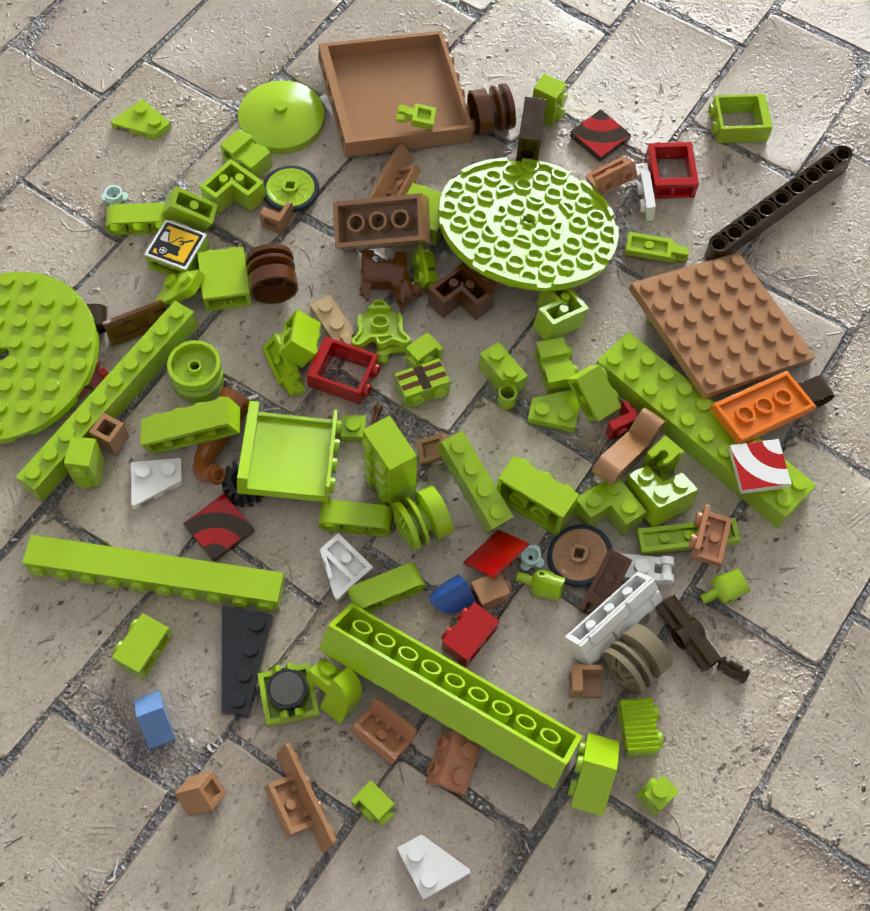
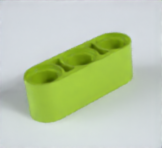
(134, 218)
(355, 518)
(387, 588)

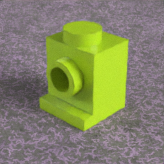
(423, 351)
(657, 794)
(374, 804)

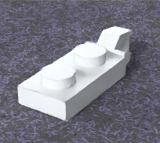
(645, 189)

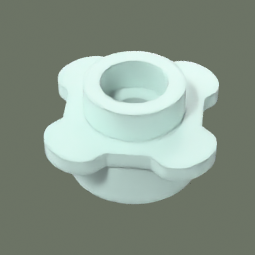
(114, 195)
(537, 561)

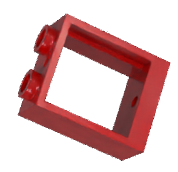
(682, 187)
(332, 347)

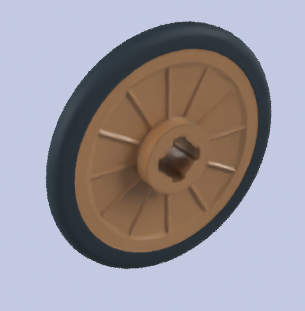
(574, 540)

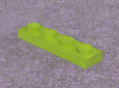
(675, 537)

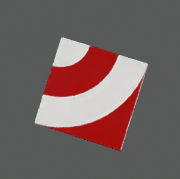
(759, 466)

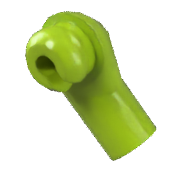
(392, 349)

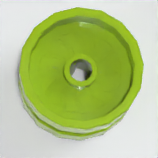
(195, 371)

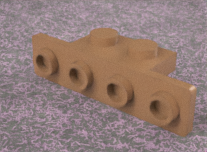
(397, 175)
(296, 802)

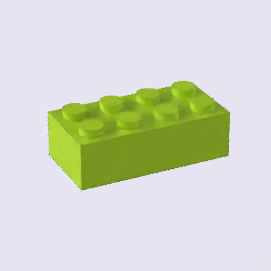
(389, 462)

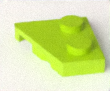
(142, 120)
(180, 286)
(555, 411)

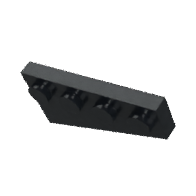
(243, 651)

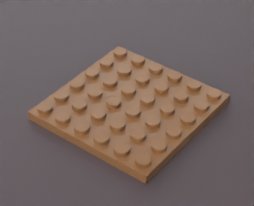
(720, 324)

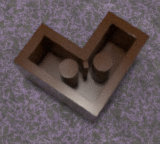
(461, 288)

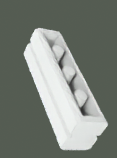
(613, 617)

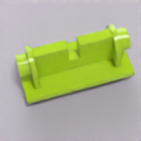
(422, 262)

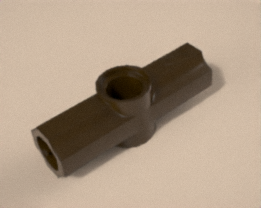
(688, 633)

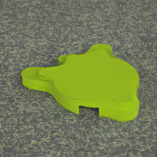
(381, 327)

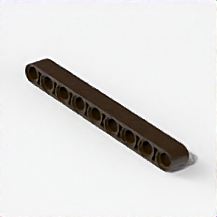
(779, 203)

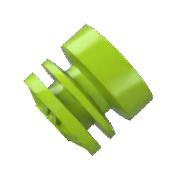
(427, 516)

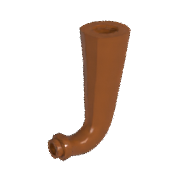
(208, 451)

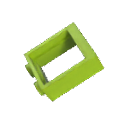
(741, 104)

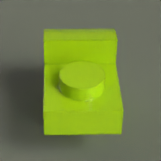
(341, 689)

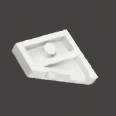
(153, 479)
(343, 566)
(430, 866)

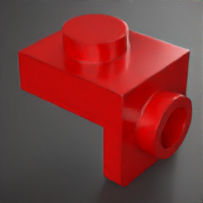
(622, 424)

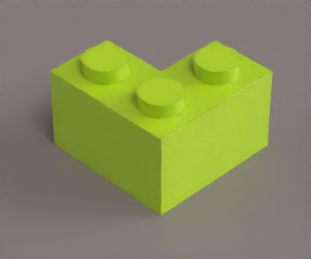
(233, 184)
(559, 313)
(661, 498)
(611, 502)
(596, 773)

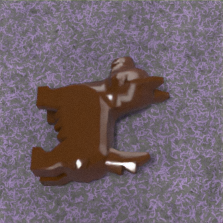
(388, 276)

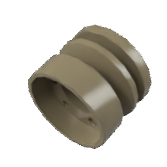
(636, 659)

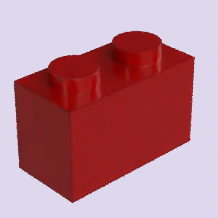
(469, 634)

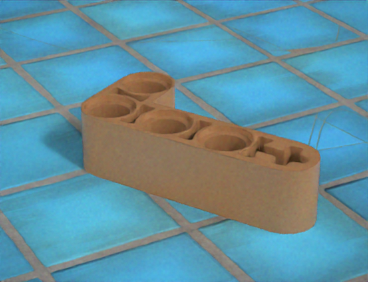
(629, 448)

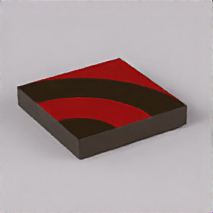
(600, 135)
(219, 527)

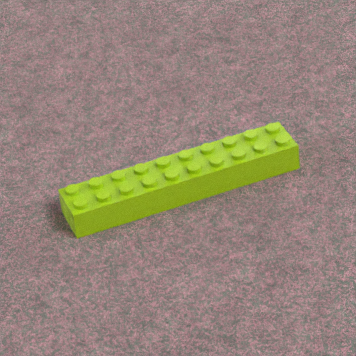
(655, 385)
(451, 694)

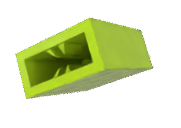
(224, 279)

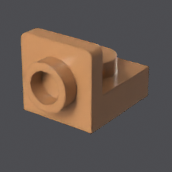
(427, 448)

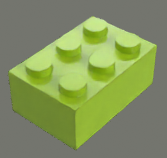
(537, 495)

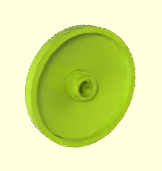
(282, 116)

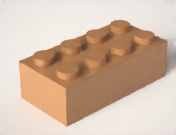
(382, 222)

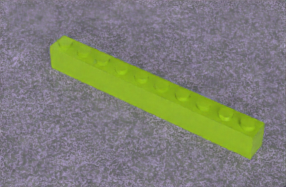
(109, 397)
(154, 572)

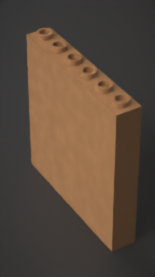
(378, 74)

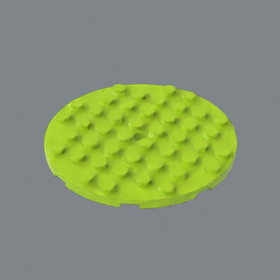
(562, 249)
(49, 349)

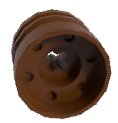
(492, 109)
(271, 273)

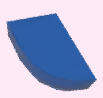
(452, 595)

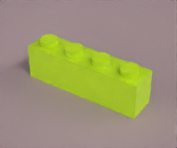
(190, 425)
(474, 482)

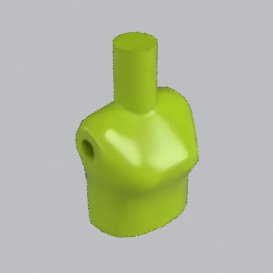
(543, 584)
(727, 588)

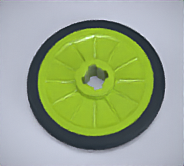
(292, 185)

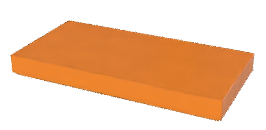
(762, 408)

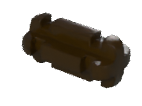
(733, 669)

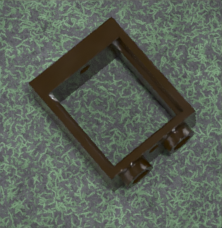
(531, 128)

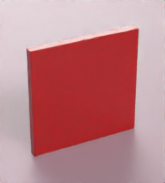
(496, 554)

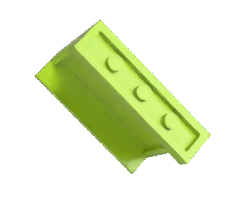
(288, 455)

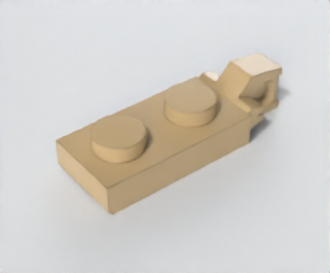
(332, 319)

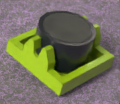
(287, 694)

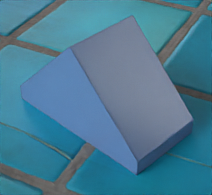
(154, 720)

